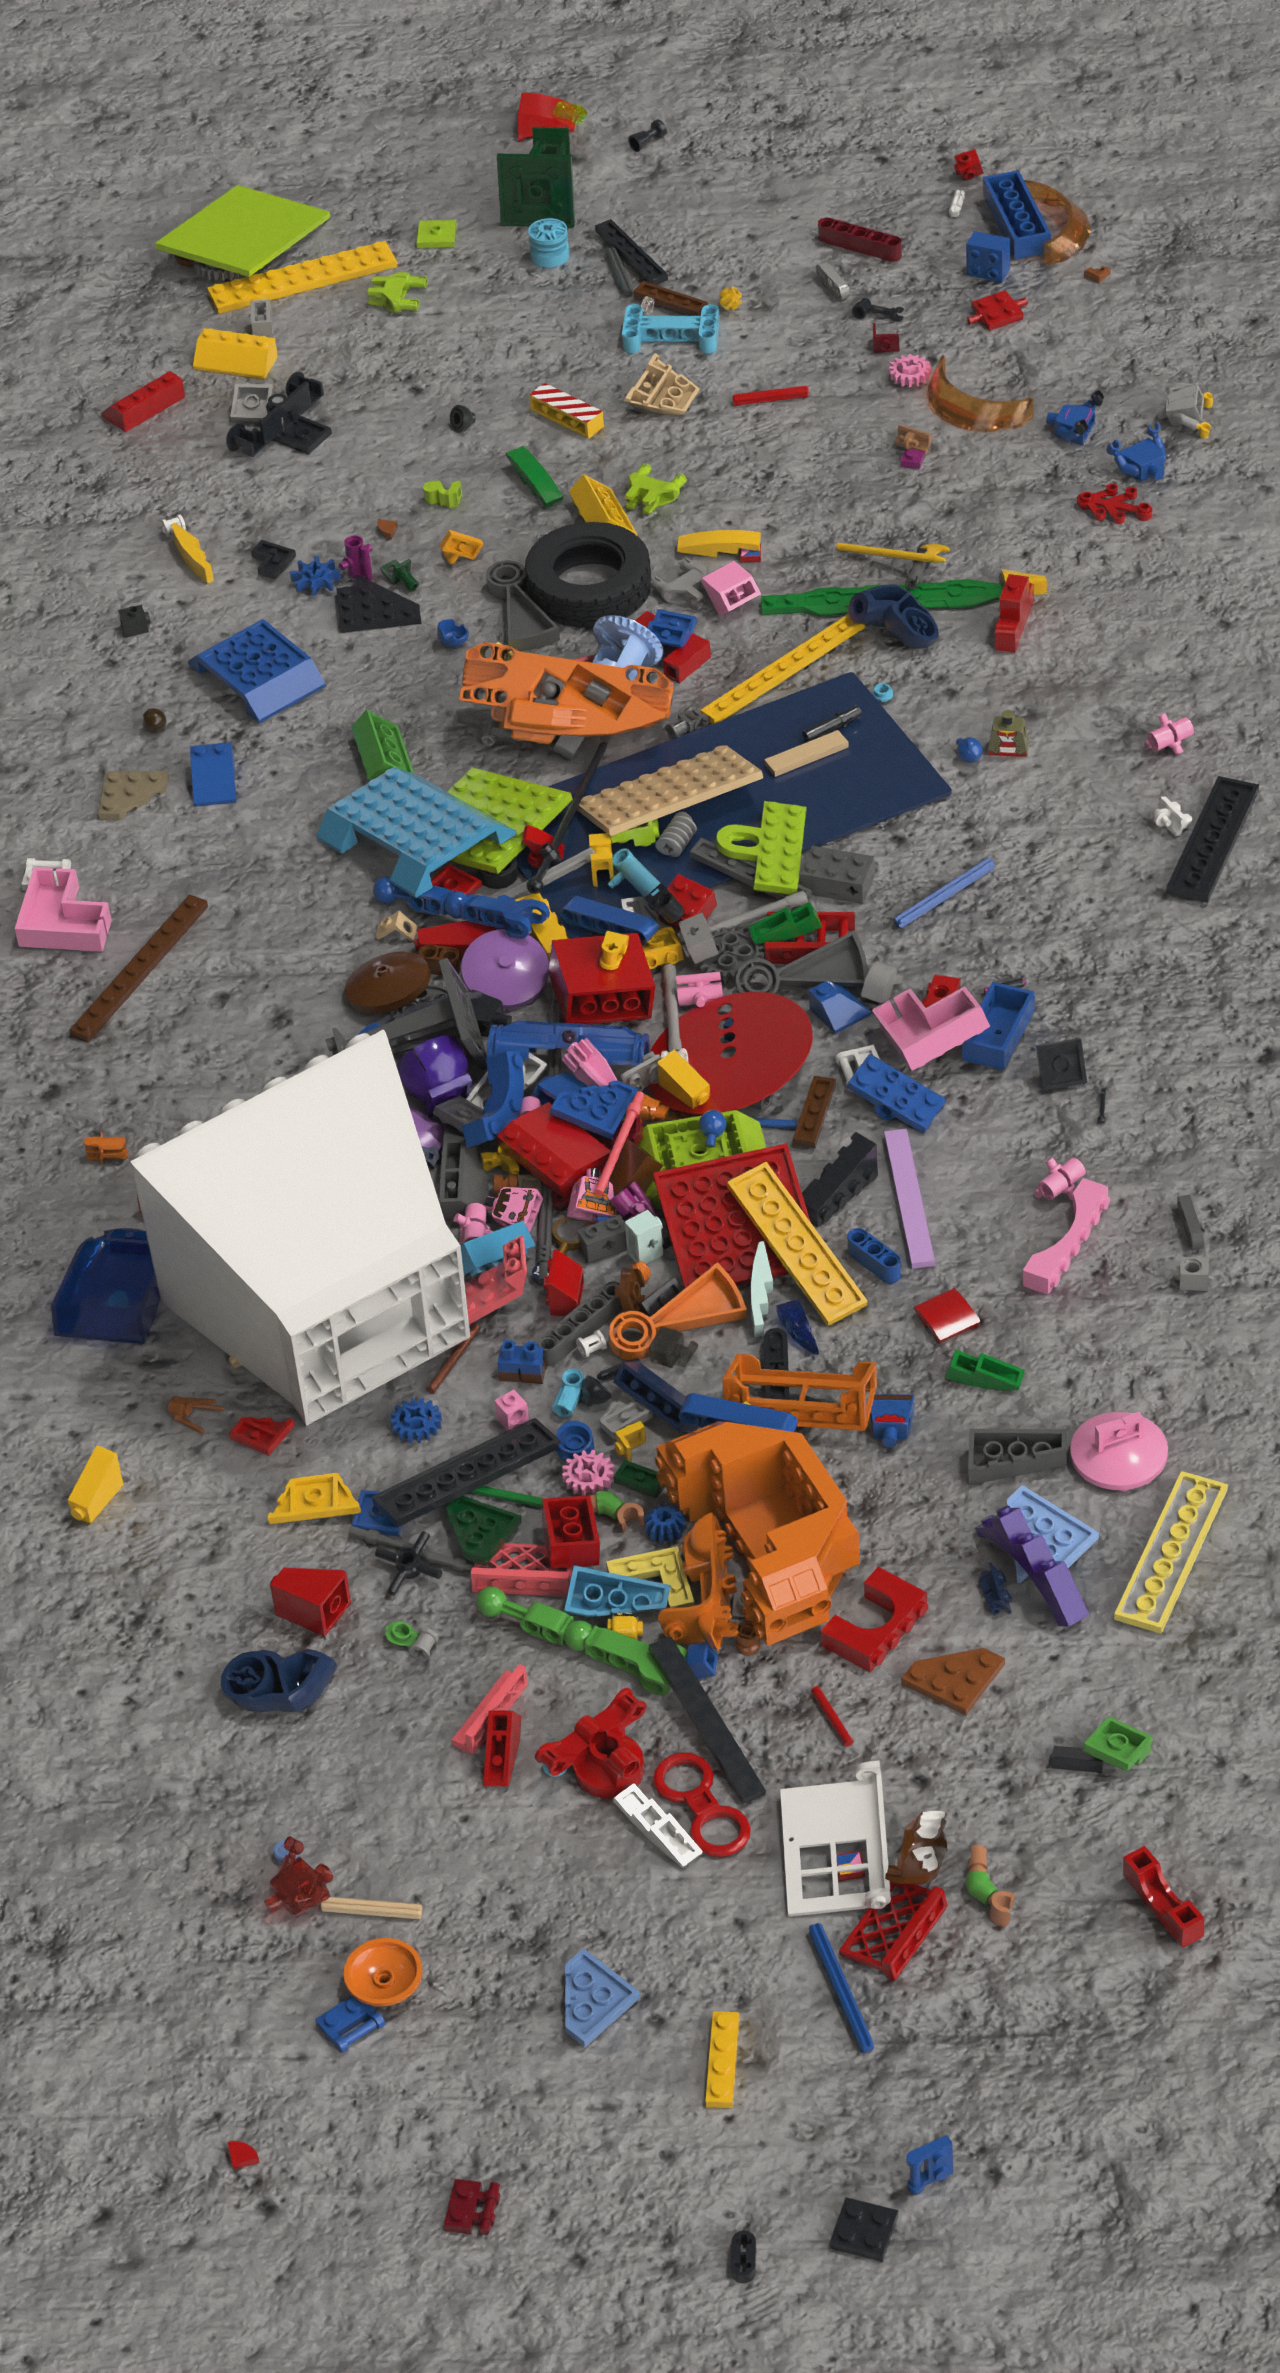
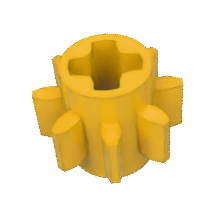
(730, 298)

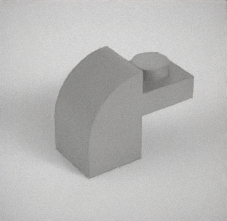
(880, 982)

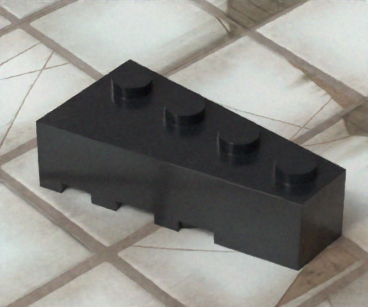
(842, 1179)

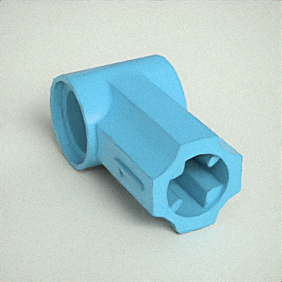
(569, 1393)

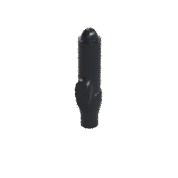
(612, 1371)

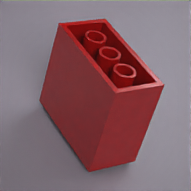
(599, 995)

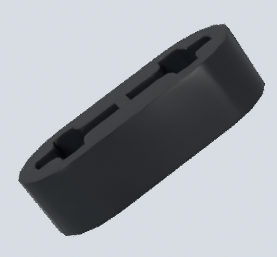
(748, 2256)

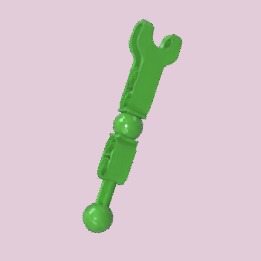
(579, 1635)

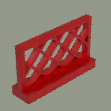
(909, 1940)

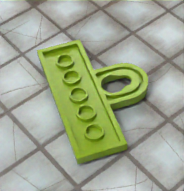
(777, 846)

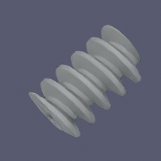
(676, 835)

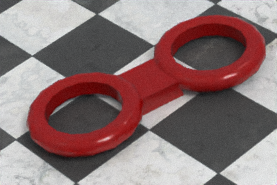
(702, 1804)

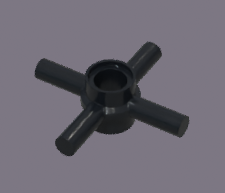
(409, 1570)

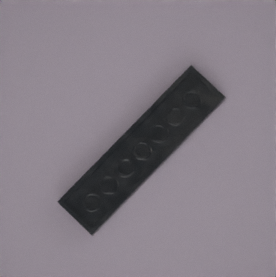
(1212, 839)
(466, 1472)

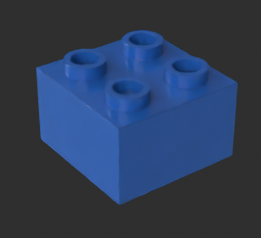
(988, 256)

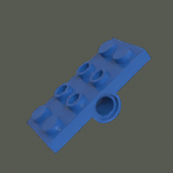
(895, 1094)

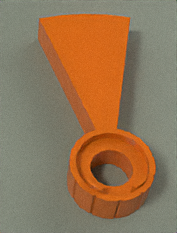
(703, 1303)

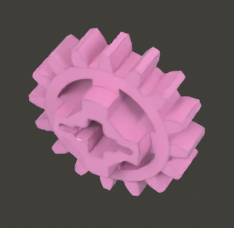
(909, 370)
(590, 1473)

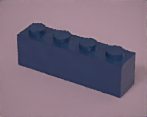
(652, 1393)

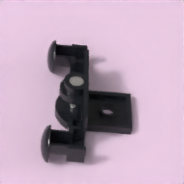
(284, 420)

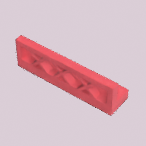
(500, 1697)

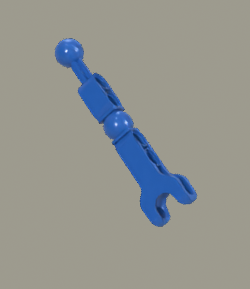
(475, 909)

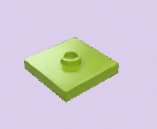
(436, 234)

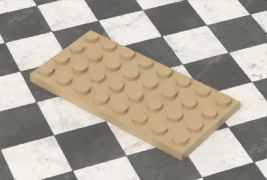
(668, 790)

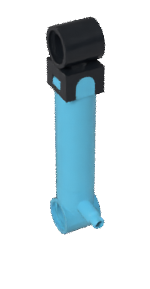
(646, 885)

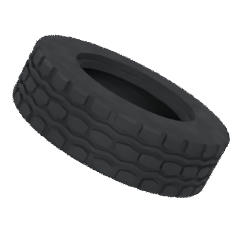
(581, 545)

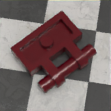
(464, 2203)

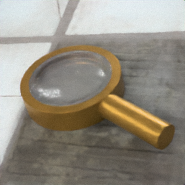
(566, 1233)

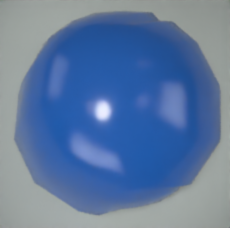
(451, 634)

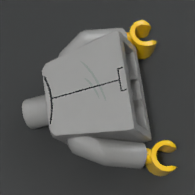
(1186, 409)

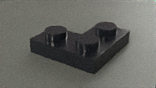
(274, 558)

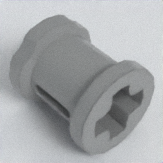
(421, 1648)

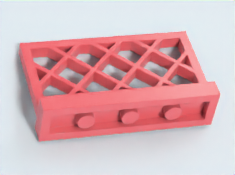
(522, 1579)

